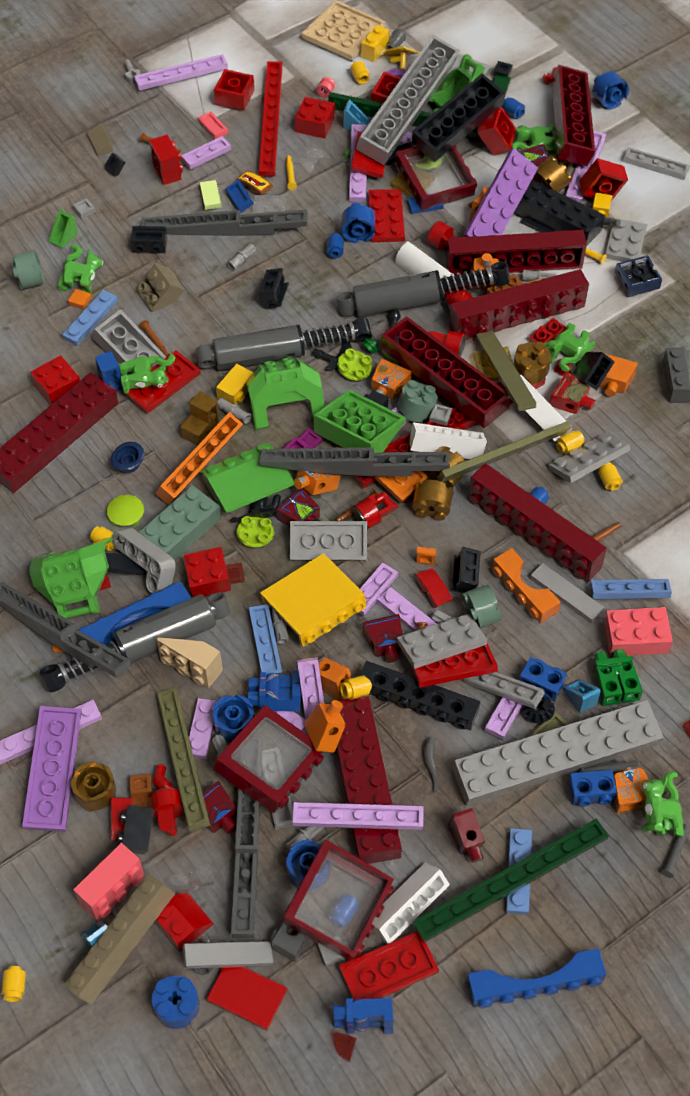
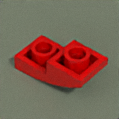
(548, 332)
(434, 586)
(116, 807)

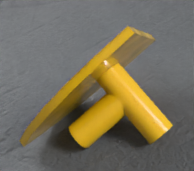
(400, 55)

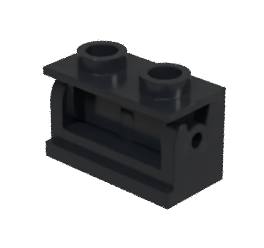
(148, 239)
(273, 288)
(466, 570)
(135, 828)

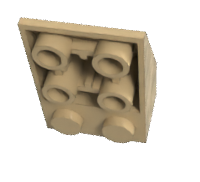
(191, 659)

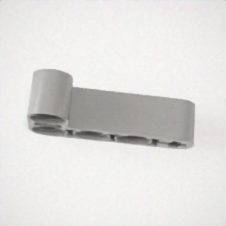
(148, 556)

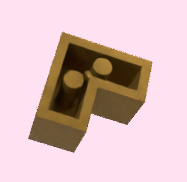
(202, 420)

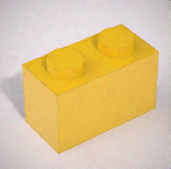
(375, 43)
(233, 386)

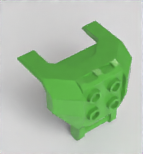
(457, 80)
(283, 383)
(72, 577)

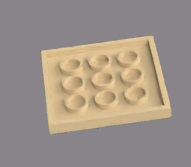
(341, 29)

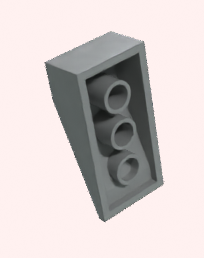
(124, 339)

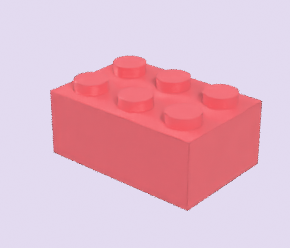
(638, 631)
(109, 882)

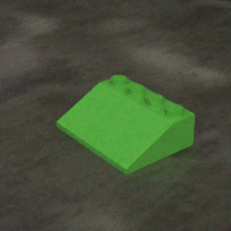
(357, 422)
(243, 480)

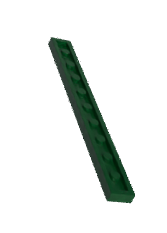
(371, 108)
(509, 880)

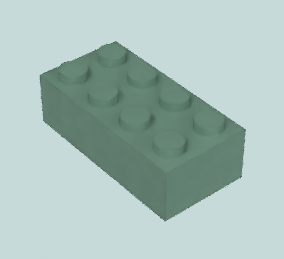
(182, 522)

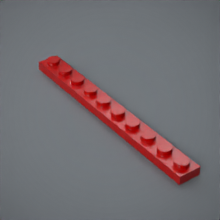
(271, 114)

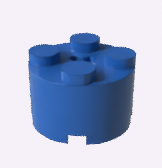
(610, 89)
(358, 223)
(232, 715)
(300, 855)
(187, 1006)

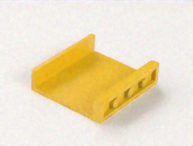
(314, 598)

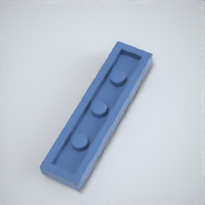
(90, 317)
(630, 589)
(265, 639)
(519, 849)

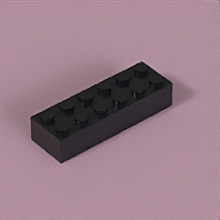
(458, 117)
(559, 211)

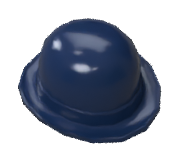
(127, 457)

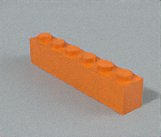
(199, 458)

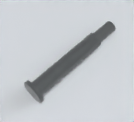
(614, 766)
(668, 870)

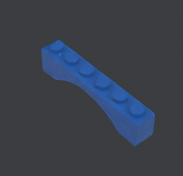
(155, 603)
(490, 987)

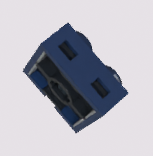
(638, 276)

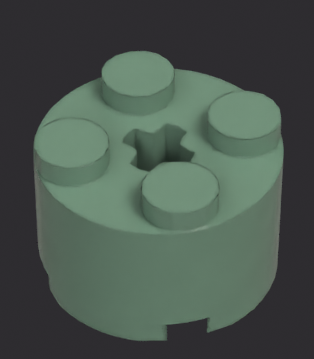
(28, 269)
(417, 401)
(482, 606)

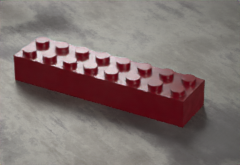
(572, 116)
(520, 251)
(519, 304)
(445, 371)
(54, 430)
(536, 522)
(365, 779)

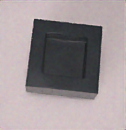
(502, 69)
(115, 164)

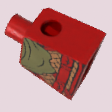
(571, 395)

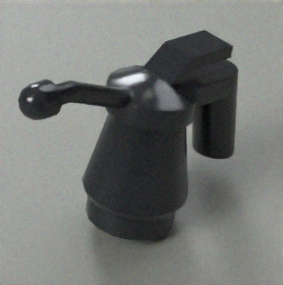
(260, 509)

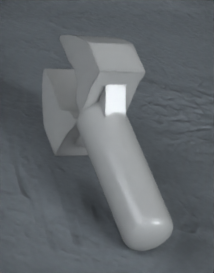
(131, 72)

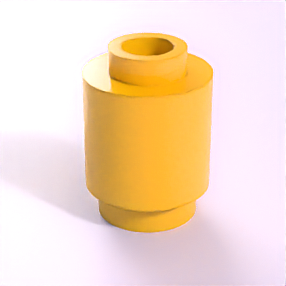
(360, 72)
(570, 442)
(610, 476)
(101, 533)
(355, 687)
(13, 984)

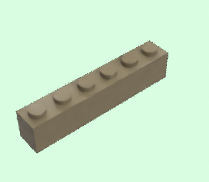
(119, 939)

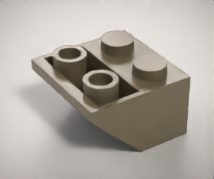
(159, 287)

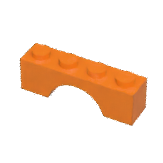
(539, 602)

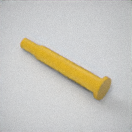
(291, 181)
(595, 255)

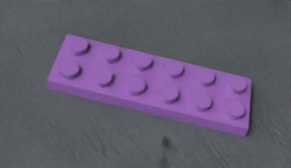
(502, 196)
(52, 769)

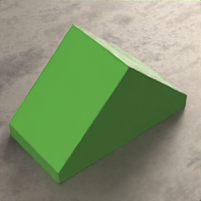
(63, 229)

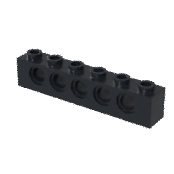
(448, 699)

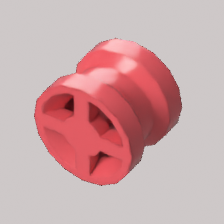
(325, 87)

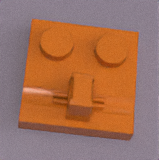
(402, 486)

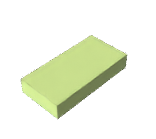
(210, 194)

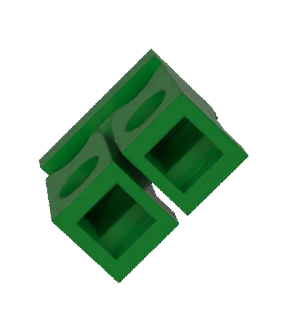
(617, 678)

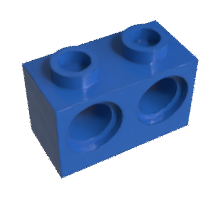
(109, 370)
(545, 674)
(590, 782)

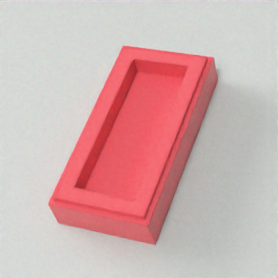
(212, 125)

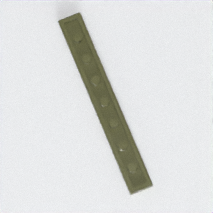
(506, 371)
(503, 452)
(183, 760)

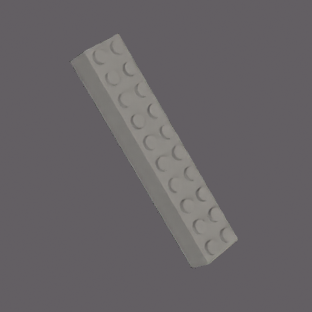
(407, 100)
(556, 752)

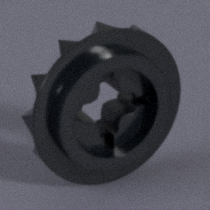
(539, 715)

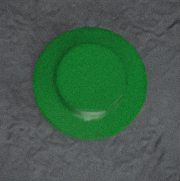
(370, 345)

